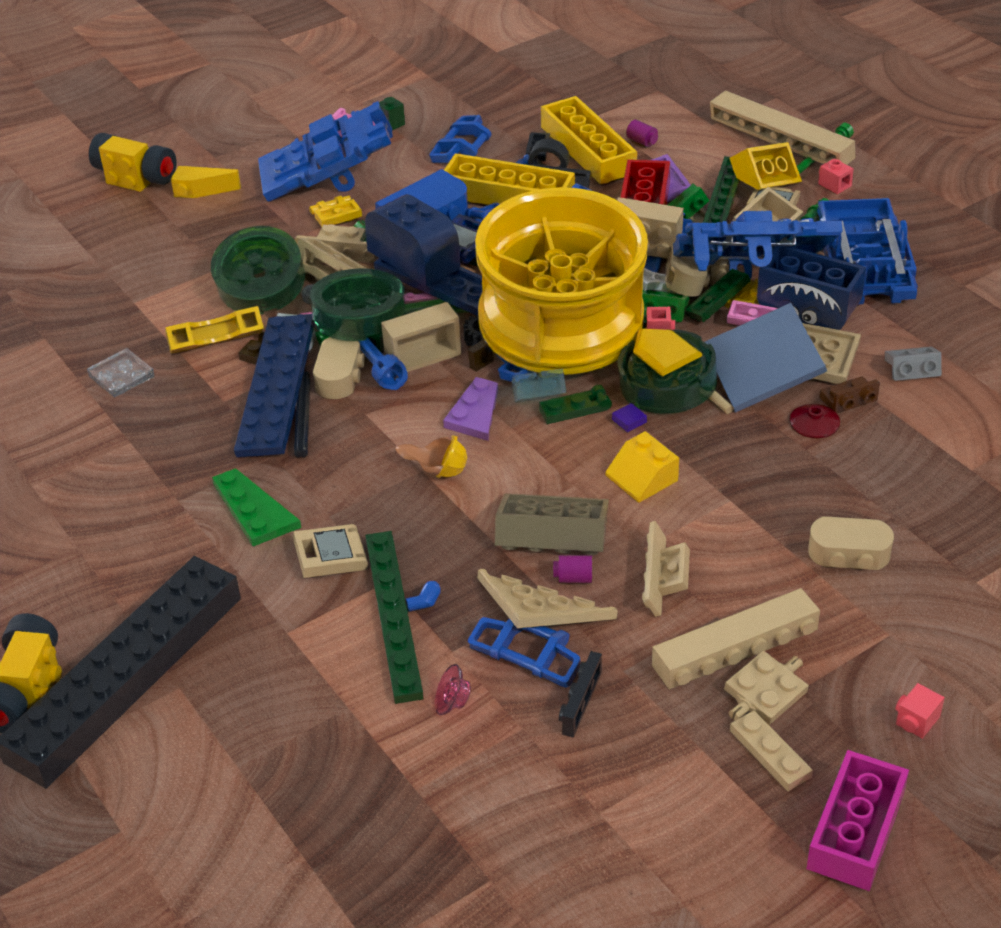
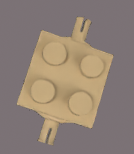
(766, 687)

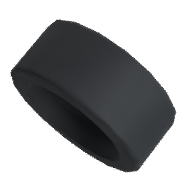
(552, 146)

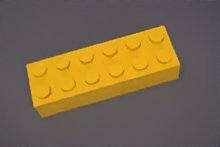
(587, 138)
(497, 180)

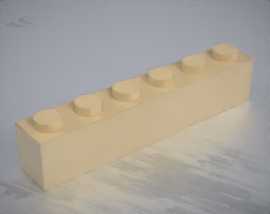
(735, 638)

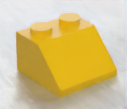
(643, 467)

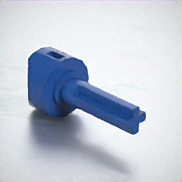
(384, 367)

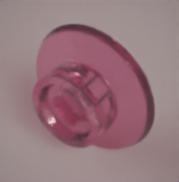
(451, 691)

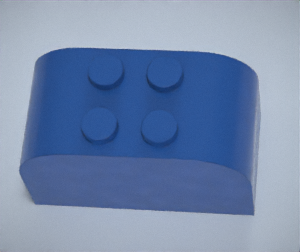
(437, 190)

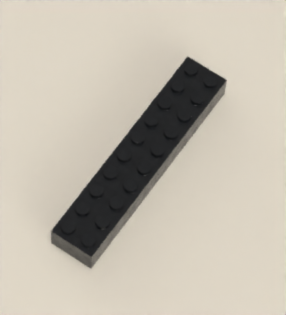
(118, 672)

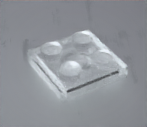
(120, 372)

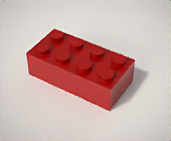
(646, 181)

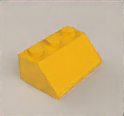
(766, 166)

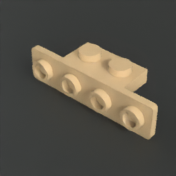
(346, 241)
(665, 570)

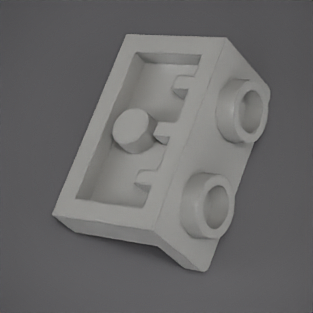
(914, 363)

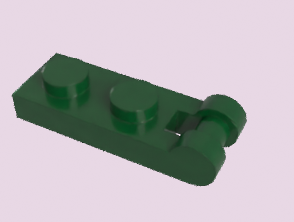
(575, 405)

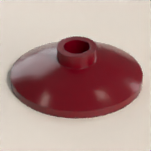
(814, 421)

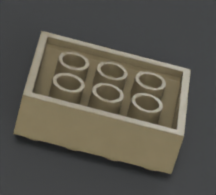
(551, 523)

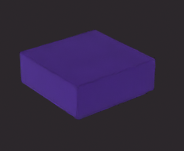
(629, 417)

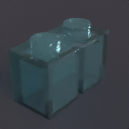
(549, 384)

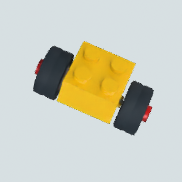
(131, 162)
(27, 666)

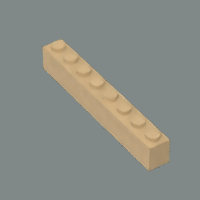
(781, 128)

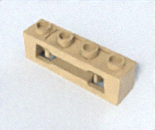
(317, 252)

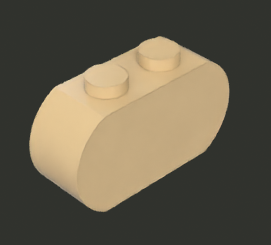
(684, 276)
(337, 368)
(850, 543)

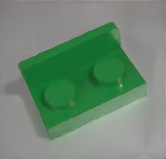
(691, 200)
(666, 299)

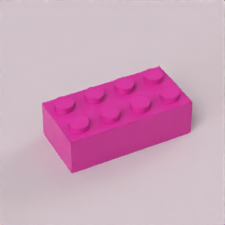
(857, 820)

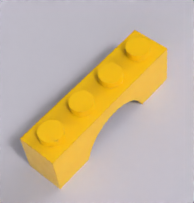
(213, 331)

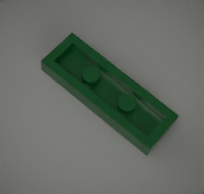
(718, 295)

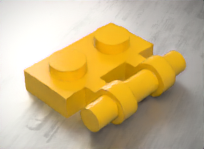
(336, 210)

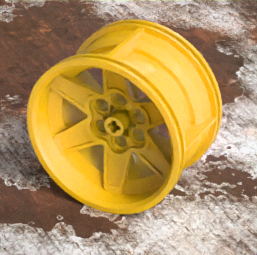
(561, 279)

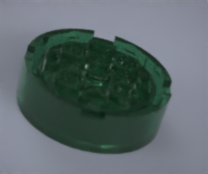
(254, 252)
(355, 303)
(675, 391)

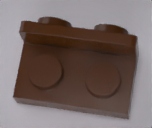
(850, 394)

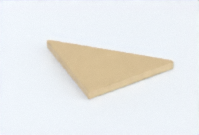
(542, 605)

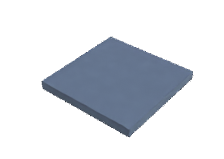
(765, 357)

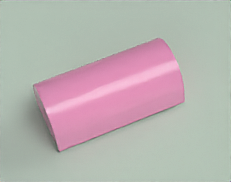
(743, 312)

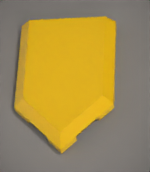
(664, 350)

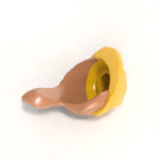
(440, 457)

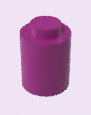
(642, 133)
(573, 568)

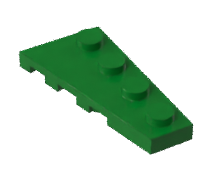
(253, 508)

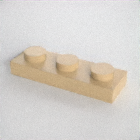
(771, 750)

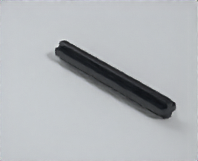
(302, 418)

